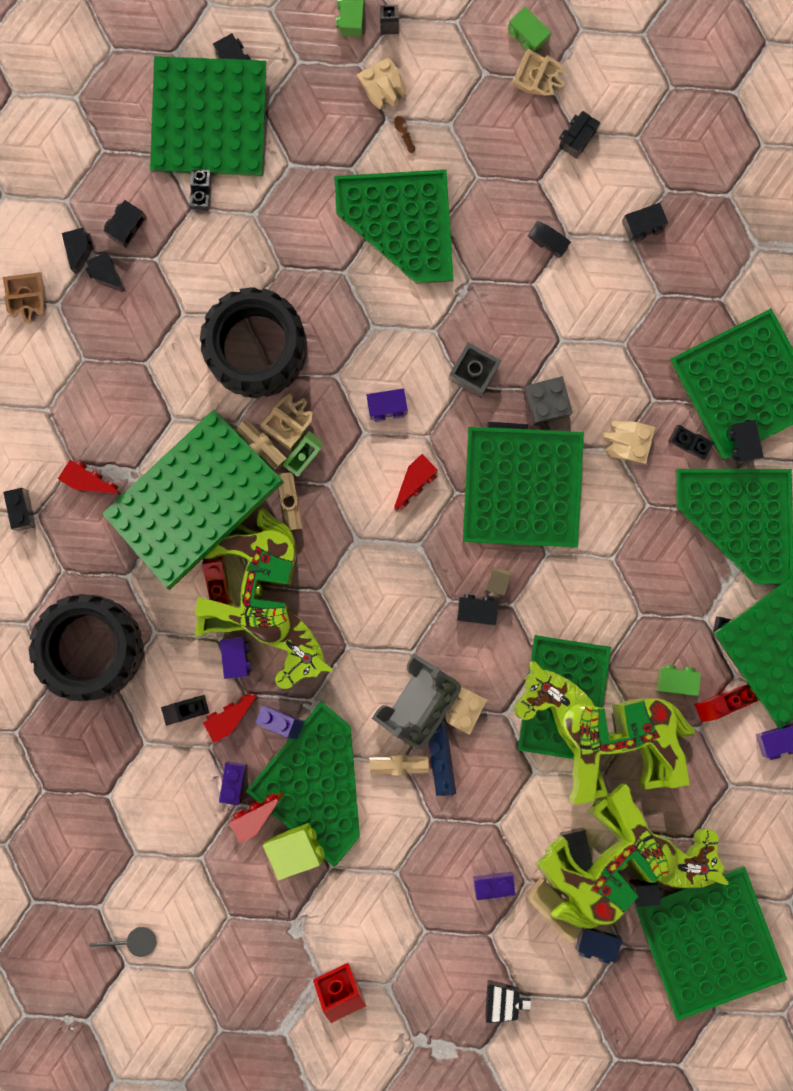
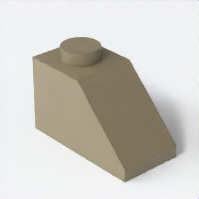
(498, 582)

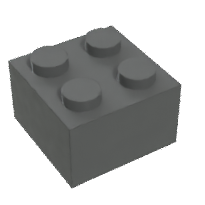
(474, 370)
(548, 401)

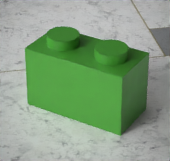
(351, 17)
(529, 30)
(678, 681)

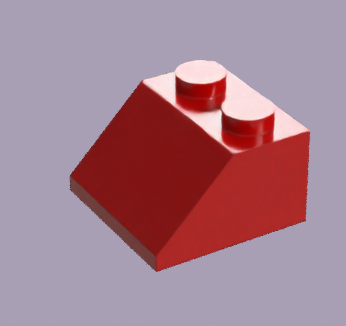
(339, 993)

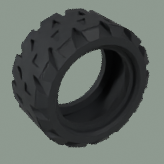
(245, 304)
(46, 639)

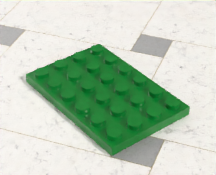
(579, 663)

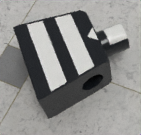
(504, 1002)

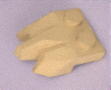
(538, 74)
(382, 83)
(287, 421)
(629, 441)
(465, 710)

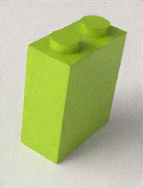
(294, 851)

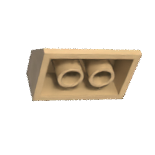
(546, 900)

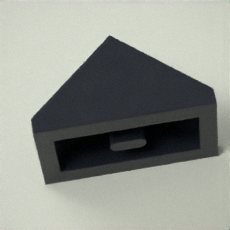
(389, 19)

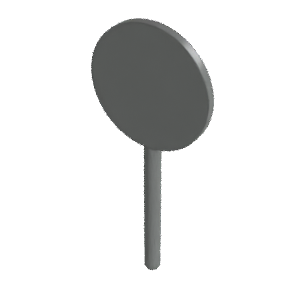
(139, 942)

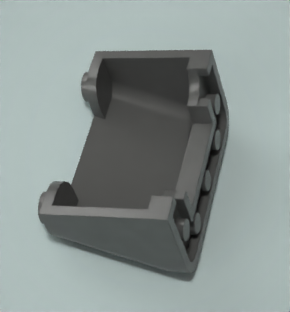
(420, 704)

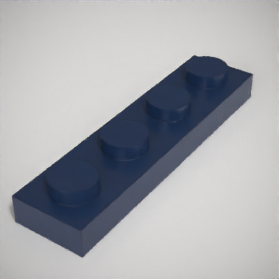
(442, 761)

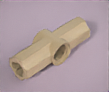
(261, 444)
(291, 514)
(399, 765)

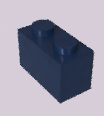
(598, 944)

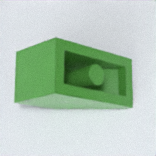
(303, 453)

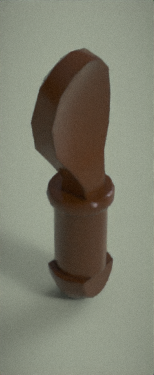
(401, 126)

